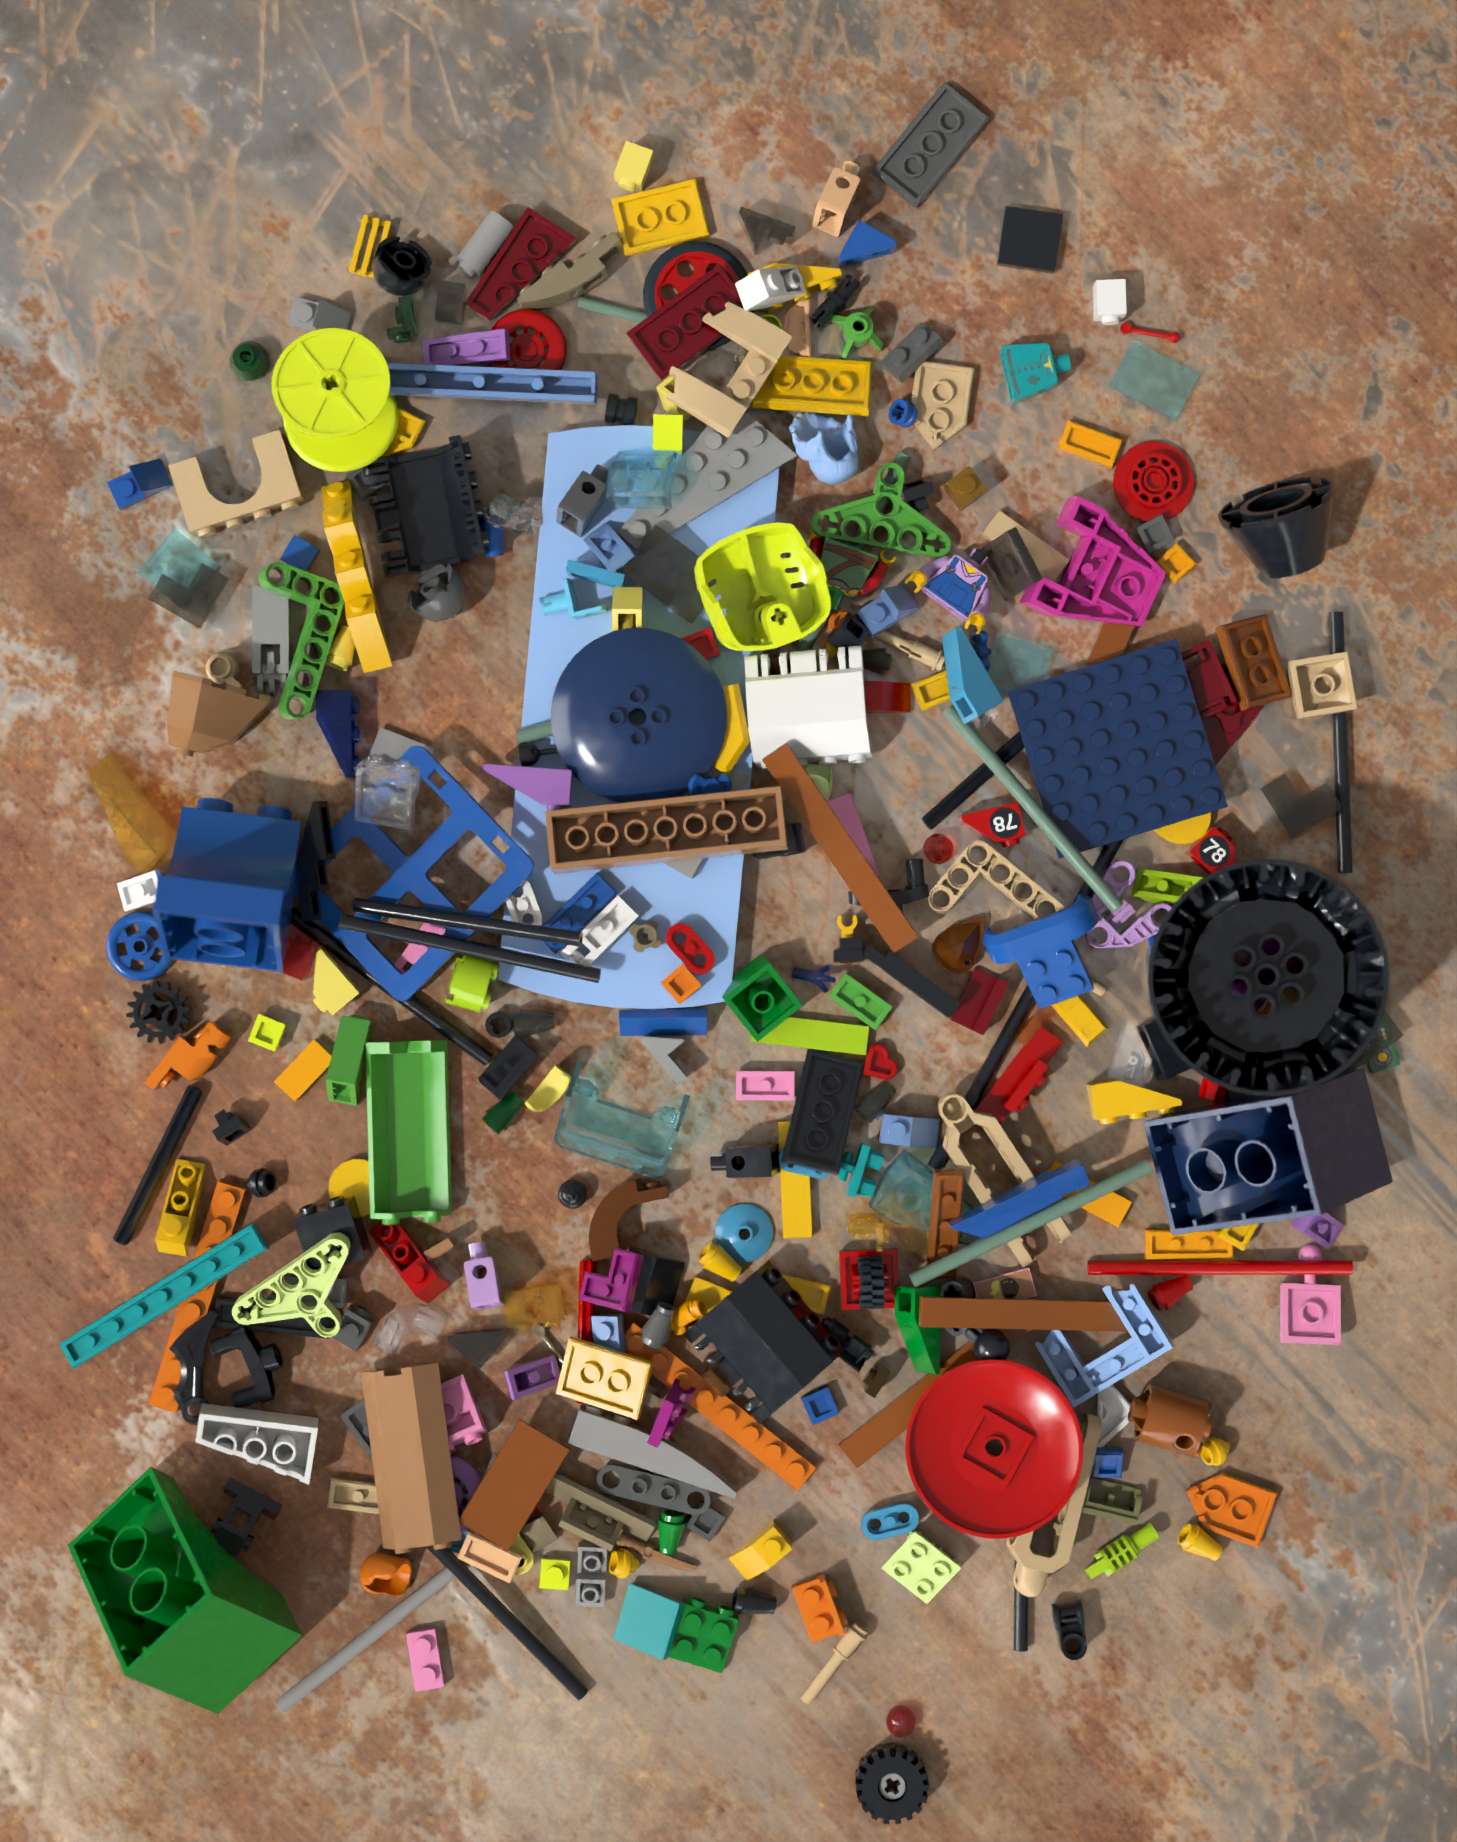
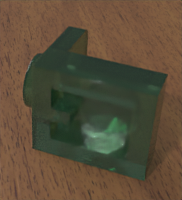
(406, 316)

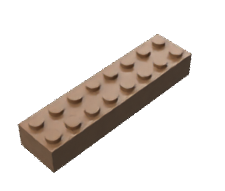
(666, 830)

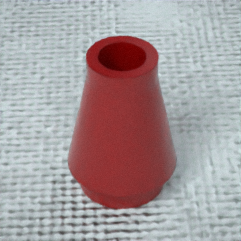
(1167, 1293)

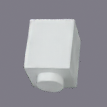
(1109, 301)

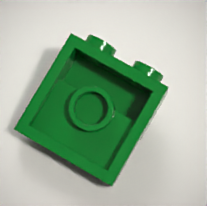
(704, 1634)

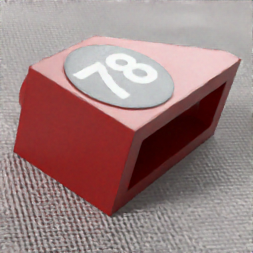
(997, 824)
(1213, 850)

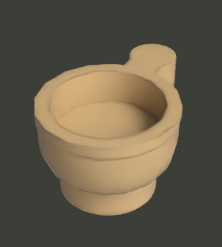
(223, 669)

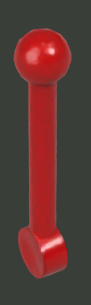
(1126, 328)

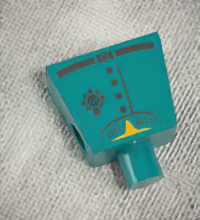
(1031, 370)

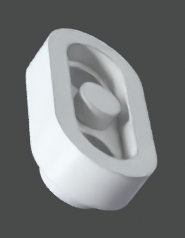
(525, 905)

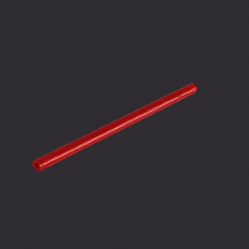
(1219, 1267)

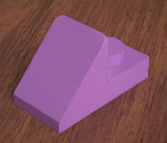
(1319, 1228)
(532, 1376)

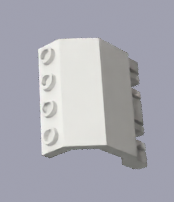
(809, 709)

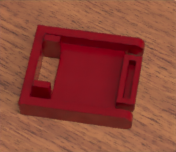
(1209, 681)

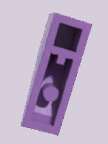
(542, 785)

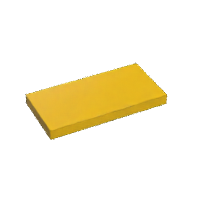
(817, 386)

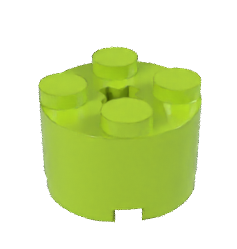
(470, 982)

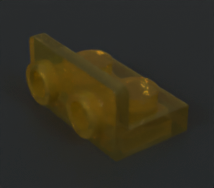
(865, 1224)

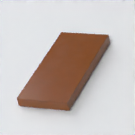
(513, 1484)

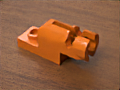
(190, 1057)

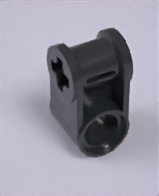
(795, 843)
(1070, 1623)

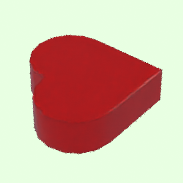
(879, 1064)

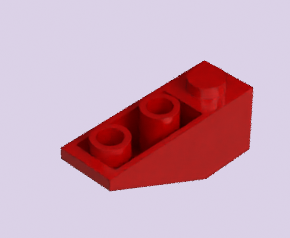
(409, 1260)

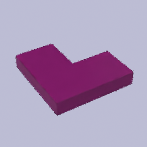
(619, 1287)

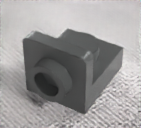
(354, 1326)

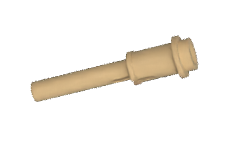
(915, 650)
(843, 1650)

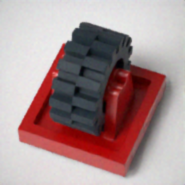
(868, 1278)

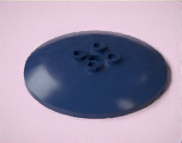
(681, 707)

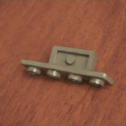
(595, 1515)

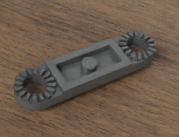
(653, 1489)

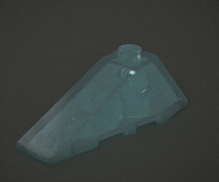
(906, 1195)

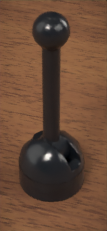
(530, 753)

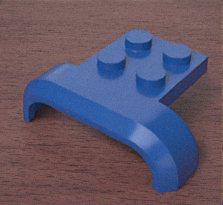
(1048, 952)

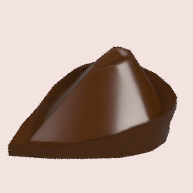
(959, 944)

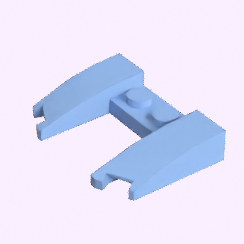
(1084, 1381)

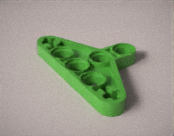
(868, 516)

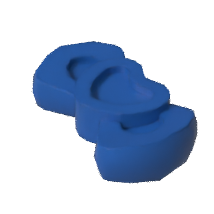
(979, 643)
(709, 784)

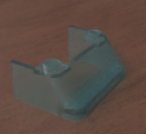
(617, 1133)

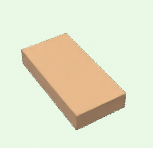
(489, 1556)

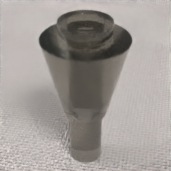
(876, 660)

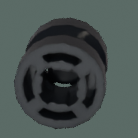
(621, 409)

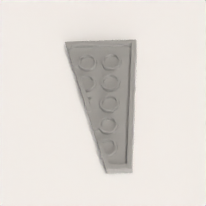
(711, 474)

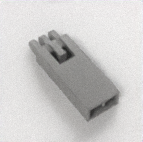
(270, 626)

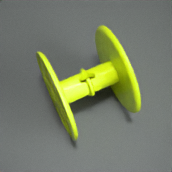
(335, 399)

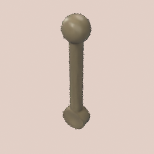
(540, 1331)

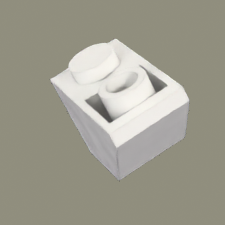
(770, 287)

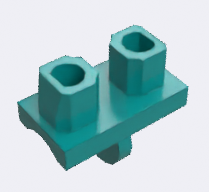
(857, 1183)

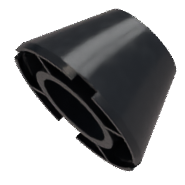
(1282, 525)

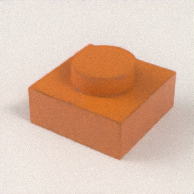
(681, 984)

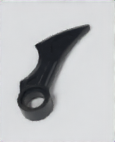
(190, 1352)

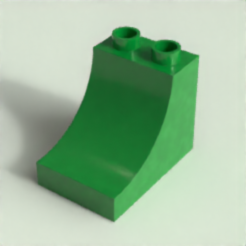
(176, 1599)

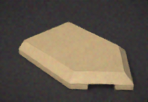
(941, 400)

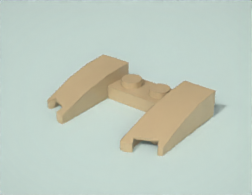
(726, 409)

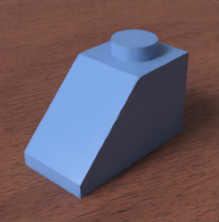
(908, 1130)

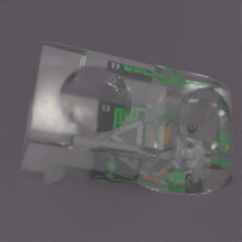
(514, 514)

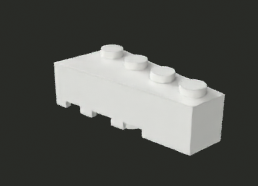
(261, 1437)

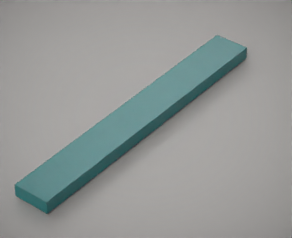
(164, 1295)

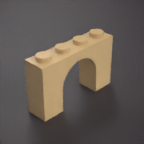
(277, 489)

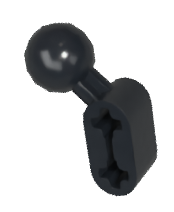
(986, 1343)

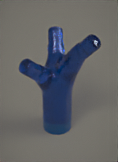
(814, 976)

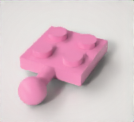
(1310, 1310)

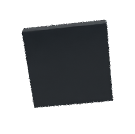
(1029, 239)

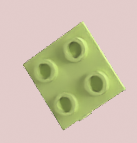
(921, 1566)

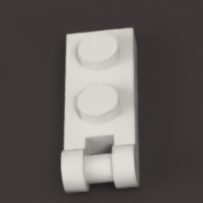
(602, 931)

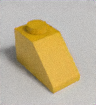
(761, 1551)

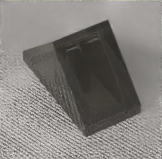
(478, 1344)

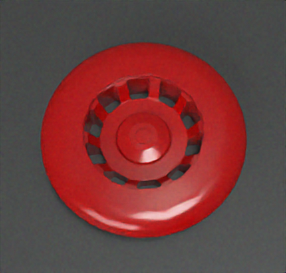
(527, 348)
(1153, 481)

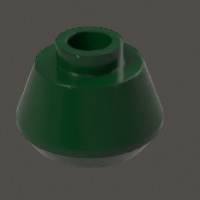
(255, 364)

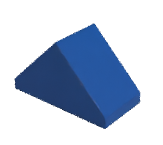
(865, 244)

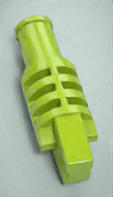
(1121, 1552)

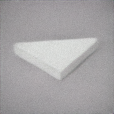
(1113, 1413)

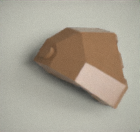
(210, 714)

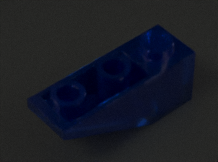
(337, 721)

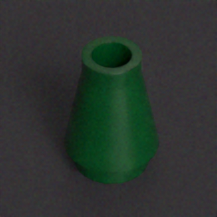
(502, 1113)

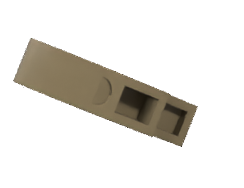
(564, 284)

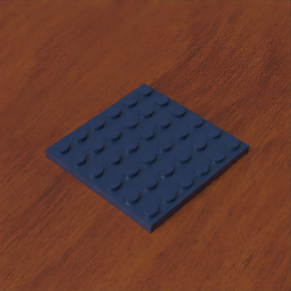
(1118, 747)

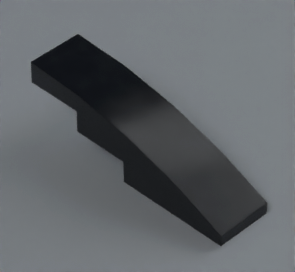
(316, 848)

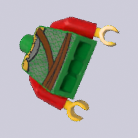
(848, 568)

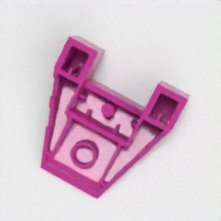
(1106, 574)

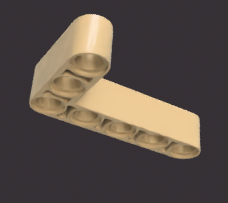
(985, 869)

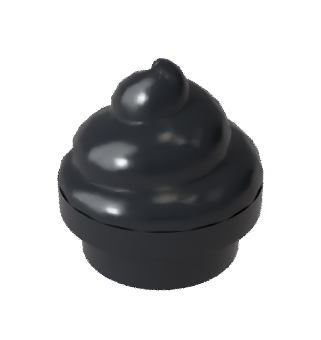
(261, 1183)
(572, 1194)

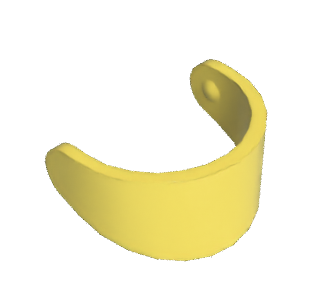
(549, 1090)

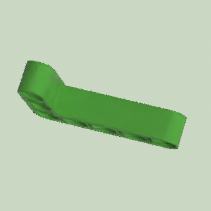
(309, 635)

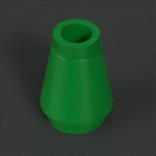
(671, 1527)

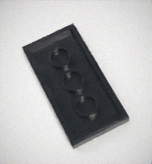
(822, 1112)

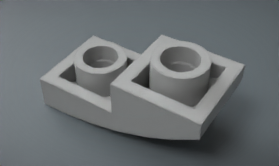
(591, 1575)

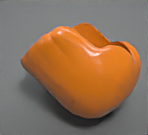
(385, 1574)

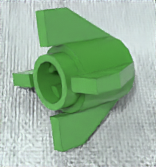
(857, 338)

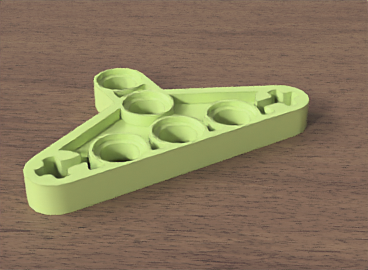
(289, 1297)

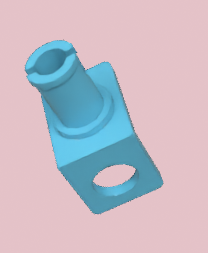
(569, 602)

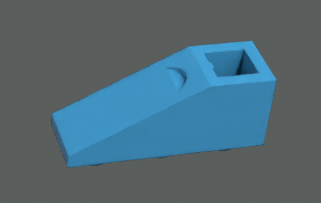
(968, 681)

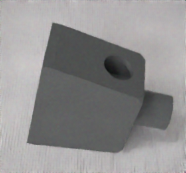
(583, 500)

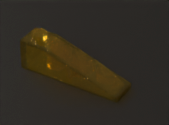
(137, 822)

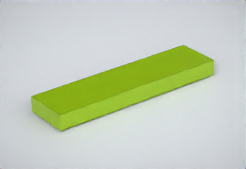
(819, 1035)

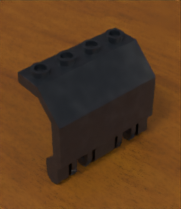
(430, 507)
(766, 1340)

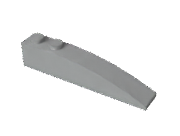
(628, 1443)

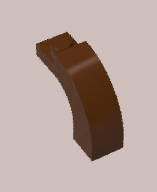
(605, 1221)

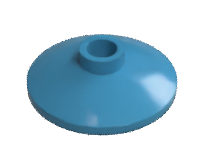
(750, 1218)

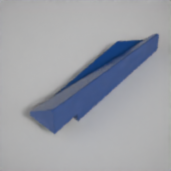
(1022, 1200)

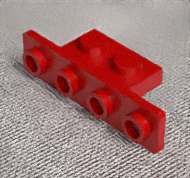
(1020, 1076)

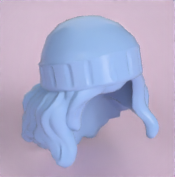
(826, 446)

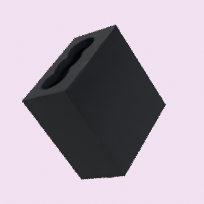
(337, 1216)

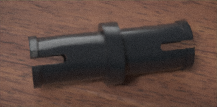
(834, 301)

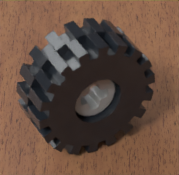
(893, 1764)

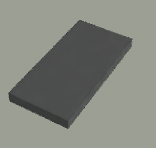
(930, 145)

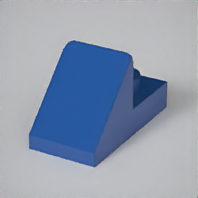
(140, 483)

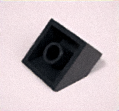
(656, 1281)

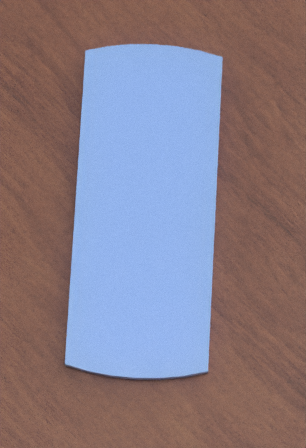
(651, 890)

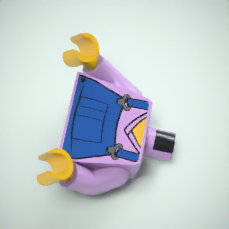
(957, 586)

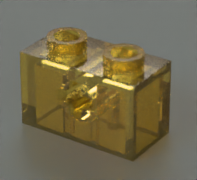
(519, 1299)

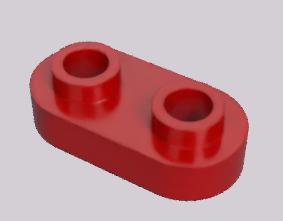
(690, 948)

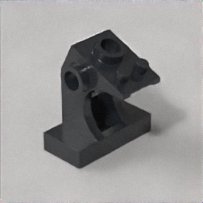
(252, 1504)

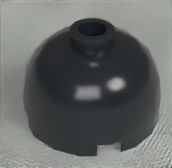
(401, 266)

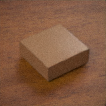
(439, 1248)

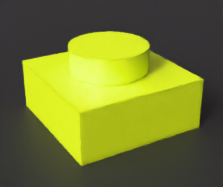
(267, 1032)
(555, 1573)

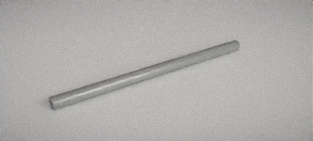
(365, 1639)

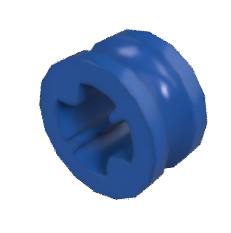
(904, 420)

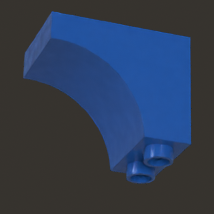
(229, 886)

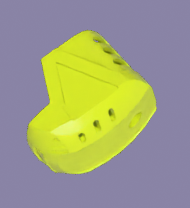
(753, 578)

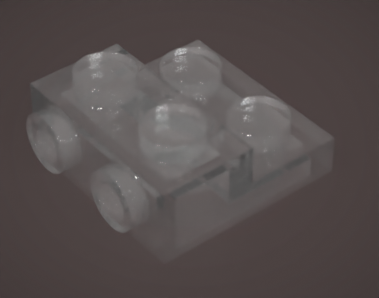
(386, 792)

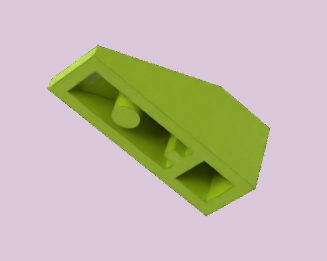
(1161, 886)

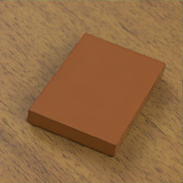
(1253, 662)

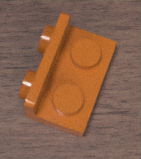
(818, 1608)

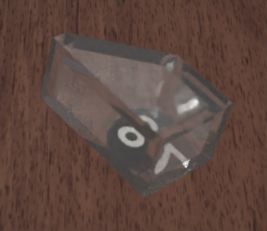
(1130, 1058)

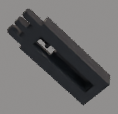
(913, 981)

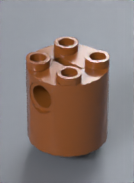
(1170, 1420)

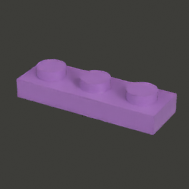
(468, 348)

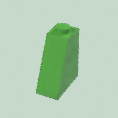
(348, 1060)

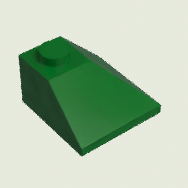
(760, 998)

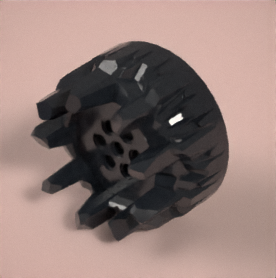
(1293, 1043)

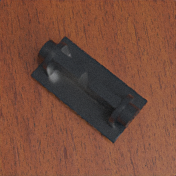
(855, 1348)

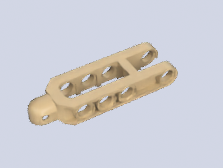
(961, 1117)
(1033, 1569)

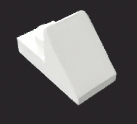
(138, 890)

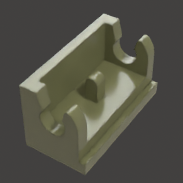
(1112, 1501)

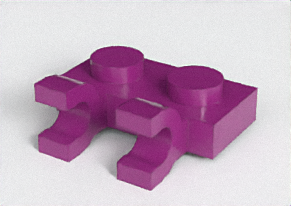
(670, 1413)

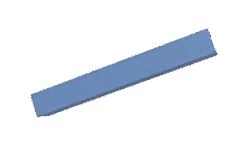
(493, 383)

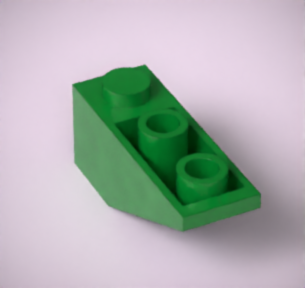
(921, 1342)

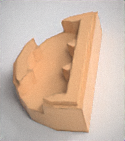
(797, 324)

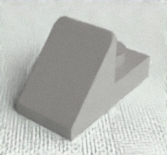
(317, 315)
(661, 1048)

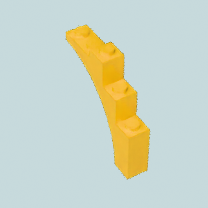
(354, 577)

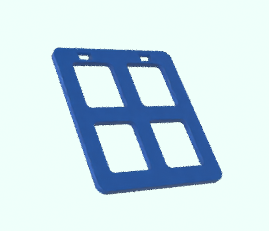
(411, 875)

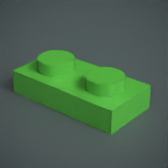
(860, 1001)

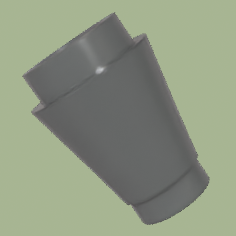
(657, 1328)

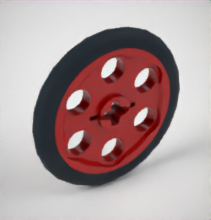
(700, 256)

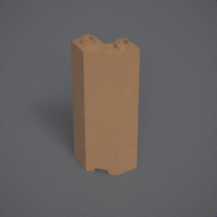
(411, 1457)

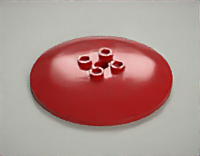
(985, 1491)

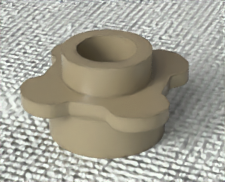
(652, 940)

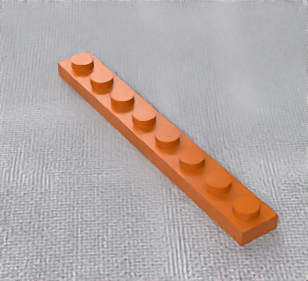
(217, 1228)
(723, 1411)

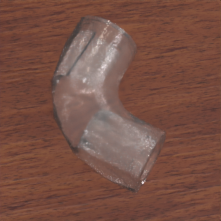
(410, 1320)

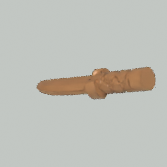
(648, 1552)

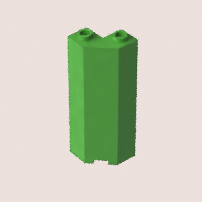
(408, 1130)

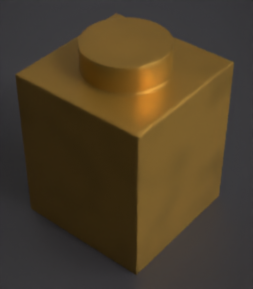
(965, 488)

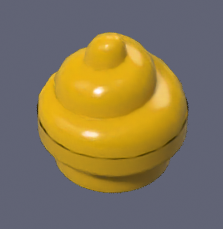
(1214, 1451)
(623, 1563)

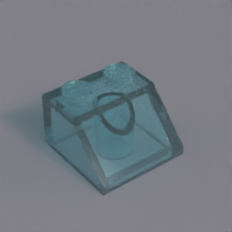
(642, 479)

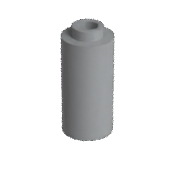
(484, 244)

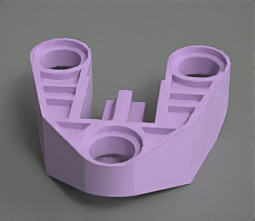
(1138, 930)

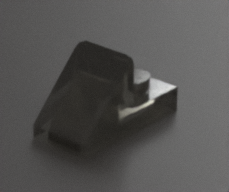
(757, 225)

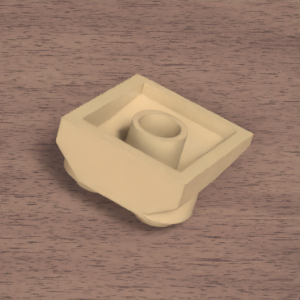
(1321, 685)

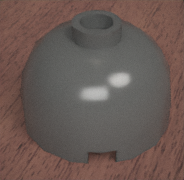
(439, 594)

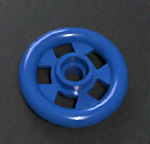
(123, 963)

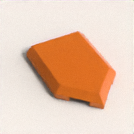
(1233, 1507)

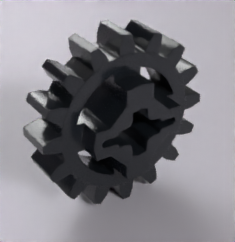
(165, 1023)

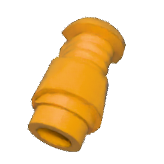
(686, 1313)

